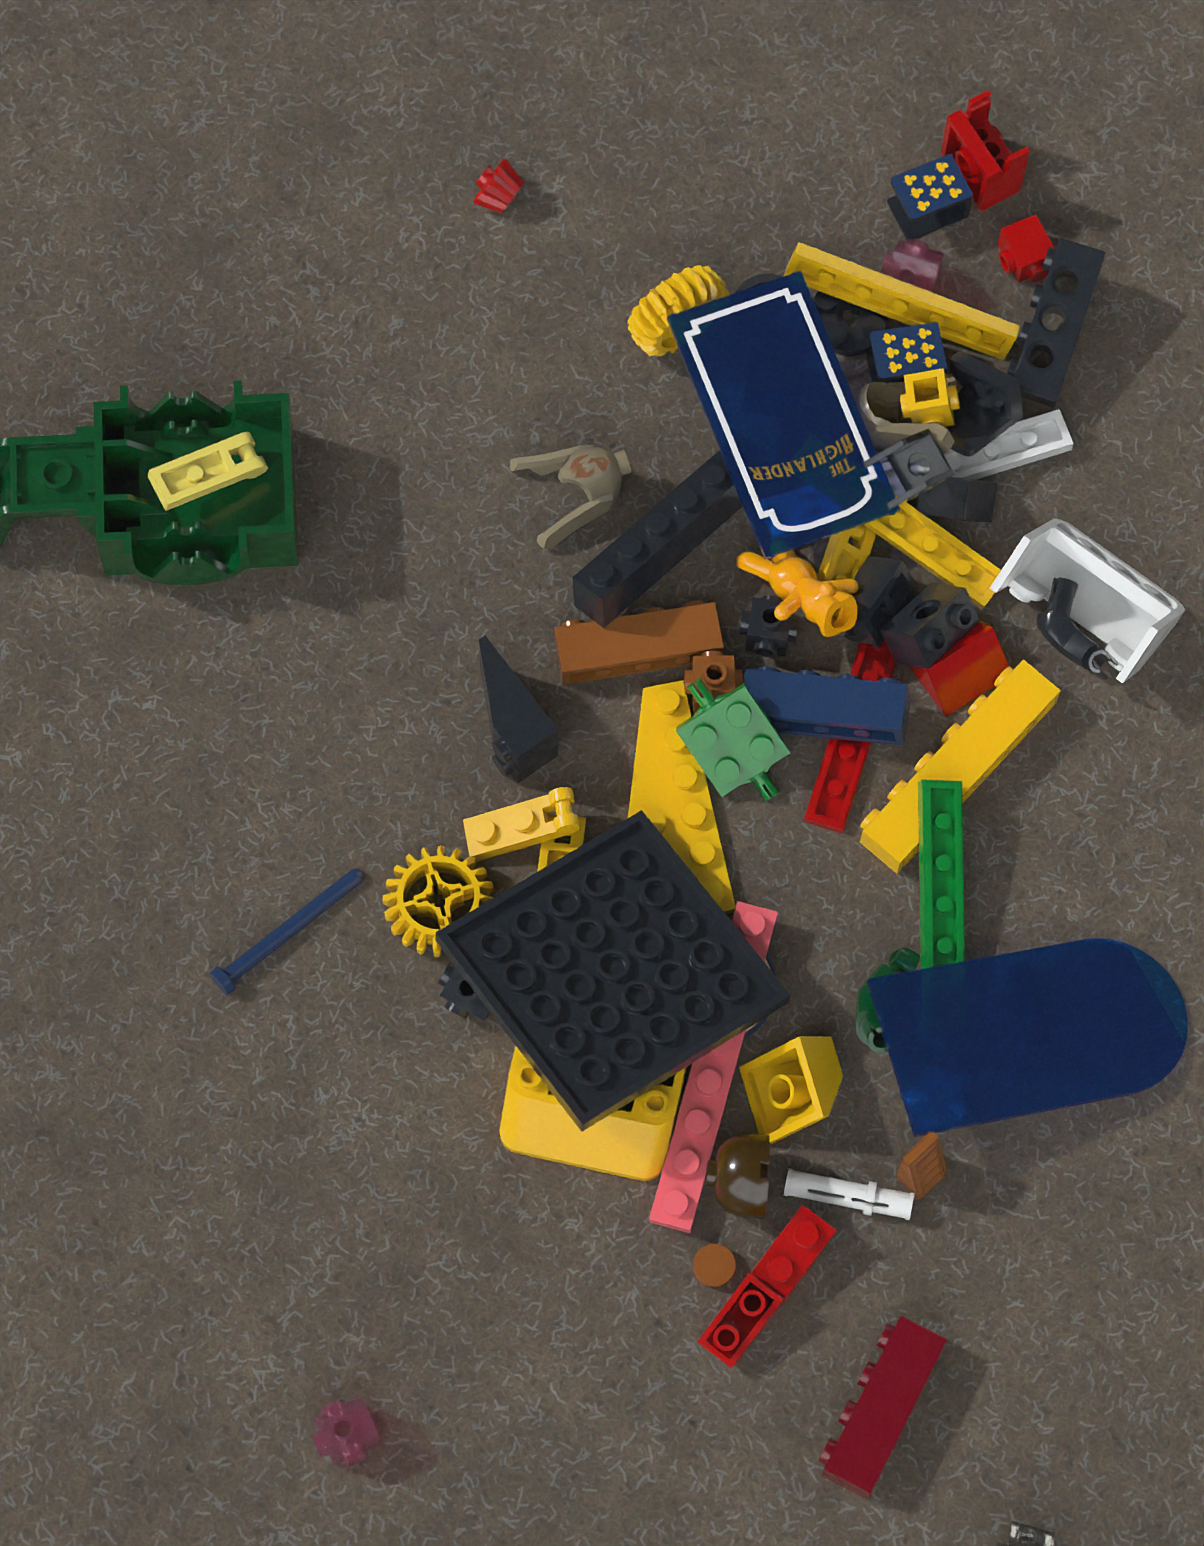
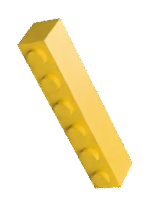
(966, 756)

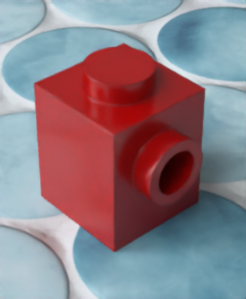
(1024, 249)

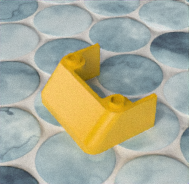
(619, 1144)

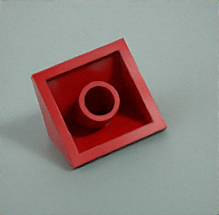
(964, 669)

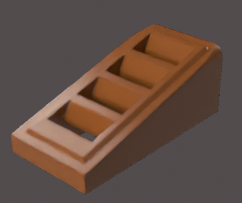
(922, 1166)

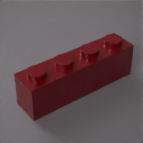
(883, 1407)

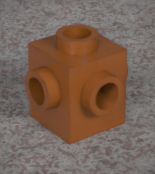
(717, 674)

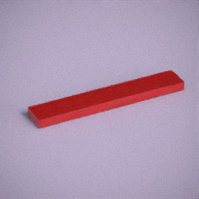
(846, 758)

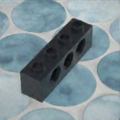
(1083, 266)

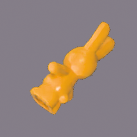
(796, 582)

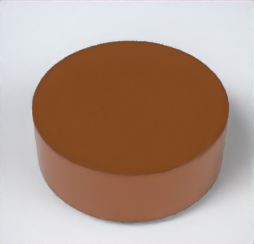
(714, 1265)

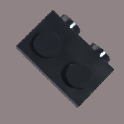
(987, 402)

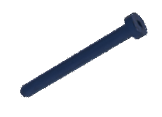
(225, 978)

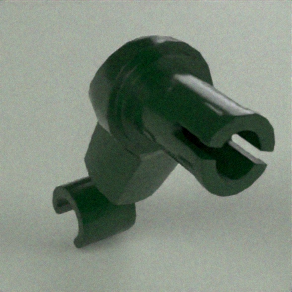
(866, 1021)

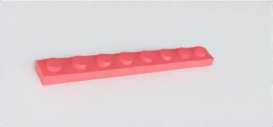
(705, 1102)

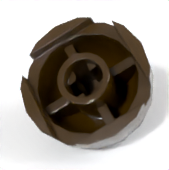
(741, 1175)

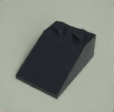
(519, 728)

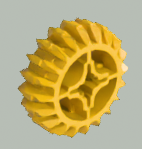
(671, 296)
(421, 905)

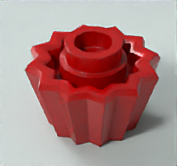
(498, 186)

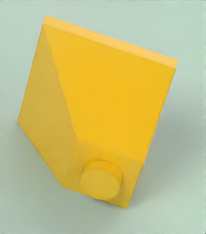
(792, 1085)

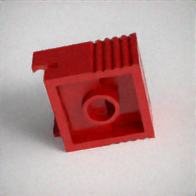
(982, 154)

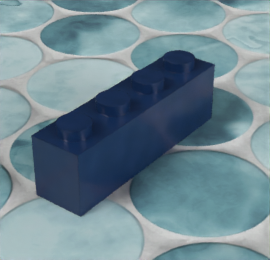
(832, 706)

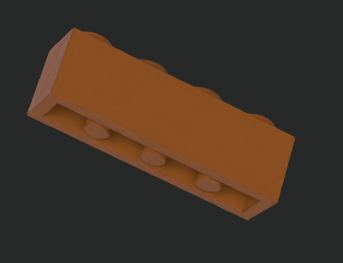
(636, 642)

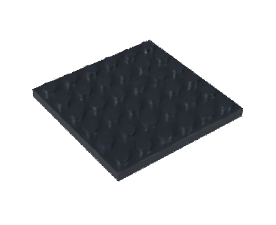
(612, 969)

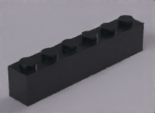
(656, 542)

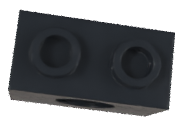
(930, 625)

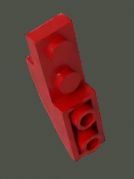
(767, 1287)

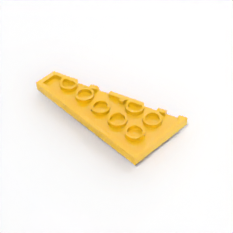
(675, 791)

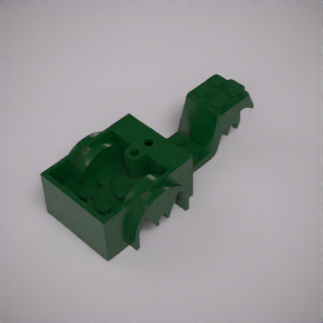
(106, 484)

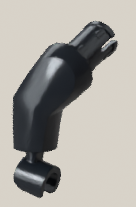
(1064, 635)

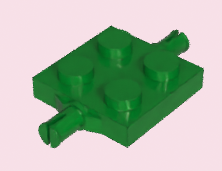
(733, 739)

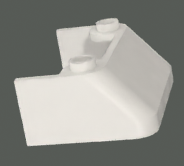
(1110, 598)

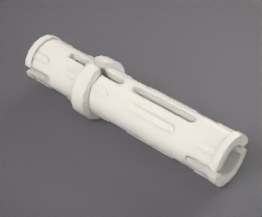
(849, 1194)

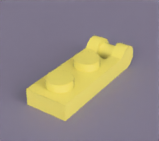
(206, 470)

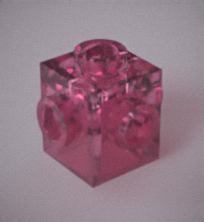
(913, 264)
(348, 1416)

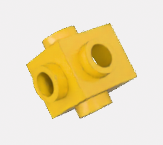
(929, 398)

